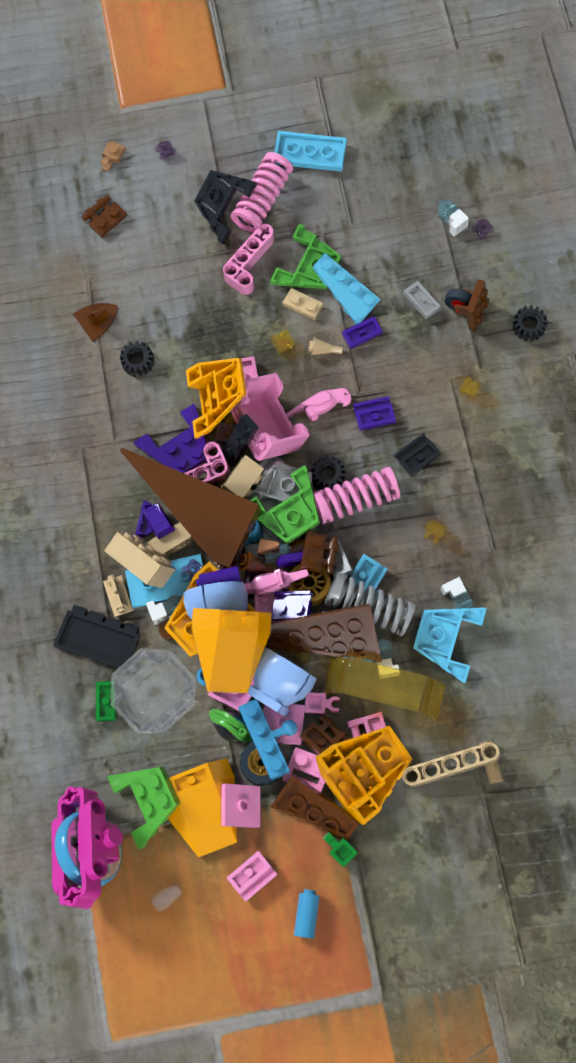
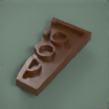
(307, 803)

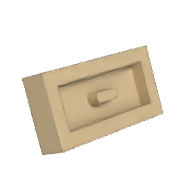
(302, 304)

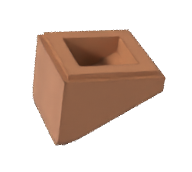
(267, 546)

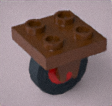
(469, 303)

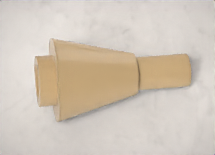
(319, 347)

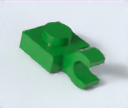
(341, 851)

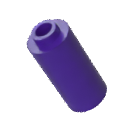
(223, 575)

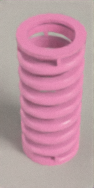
(265, 172)
(386, 480)

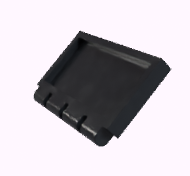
(97, 639)

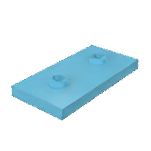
(311, 150)
(176, 585)

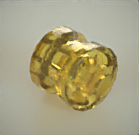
(470, 387)

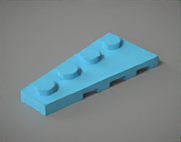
(351, 294)

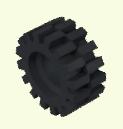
(533, 314)
(137, 368)
(327, 463)

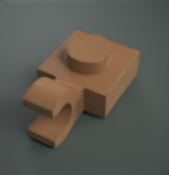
(112, 153)

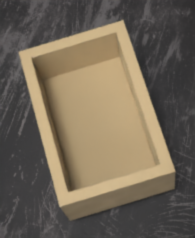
(140, 559)

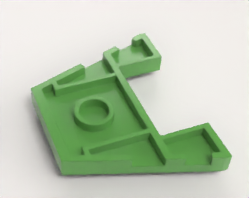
(304, 274)
(294, 514)
(154, 796)

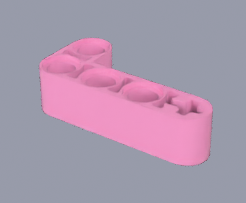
(262, 239)
(210, 467)

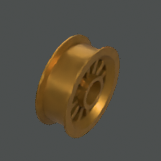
(326, 582)

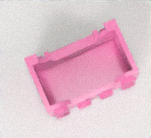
(275, 431)

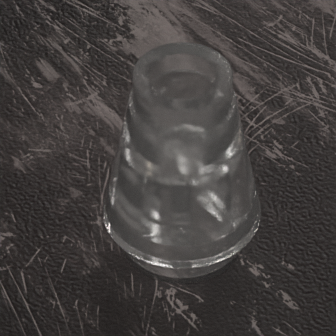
(165, 897)

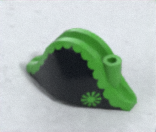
(230, 725)

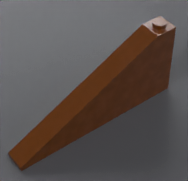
(210, 515)

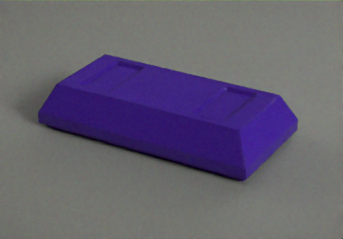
(158, 520)

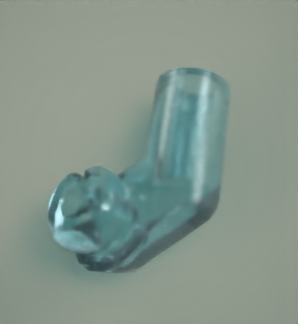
(274, 556)

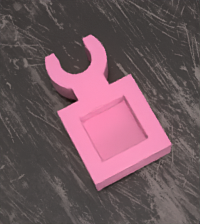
(317, 703)

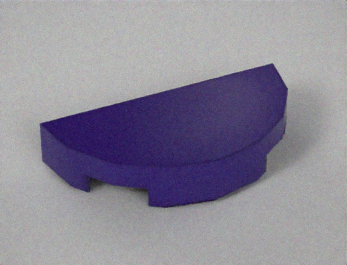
(143, 526)

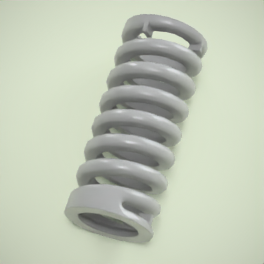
(403, 613)

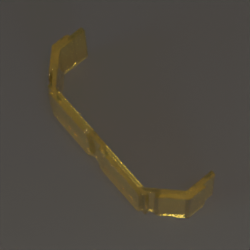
(385, 685)

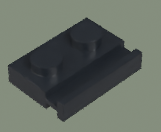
(417, 455)

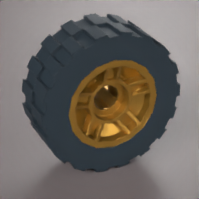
(251, 768)

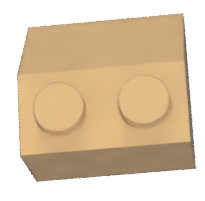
(242, 477)

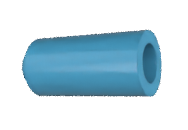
(306, 914)

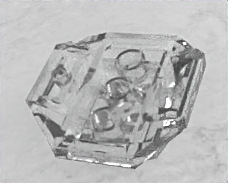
(148, 671)

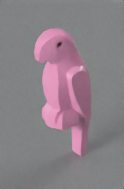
(322, 403)
(272, 582)

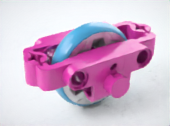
(83, 848)

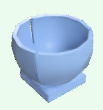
(217, 596)
(280, 682)

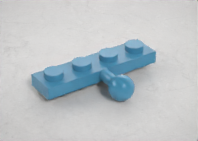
(265, 738)

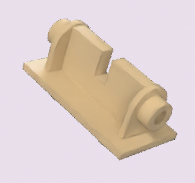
(117, 595)

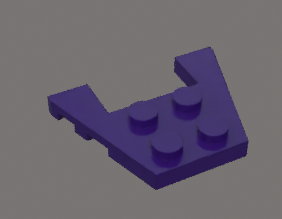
(182, 451)

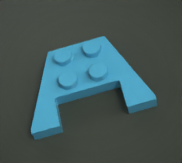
(439, 633)

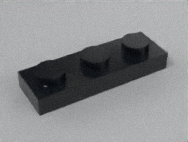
(239, 439)

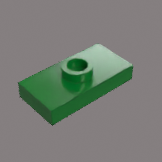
(104, 710)

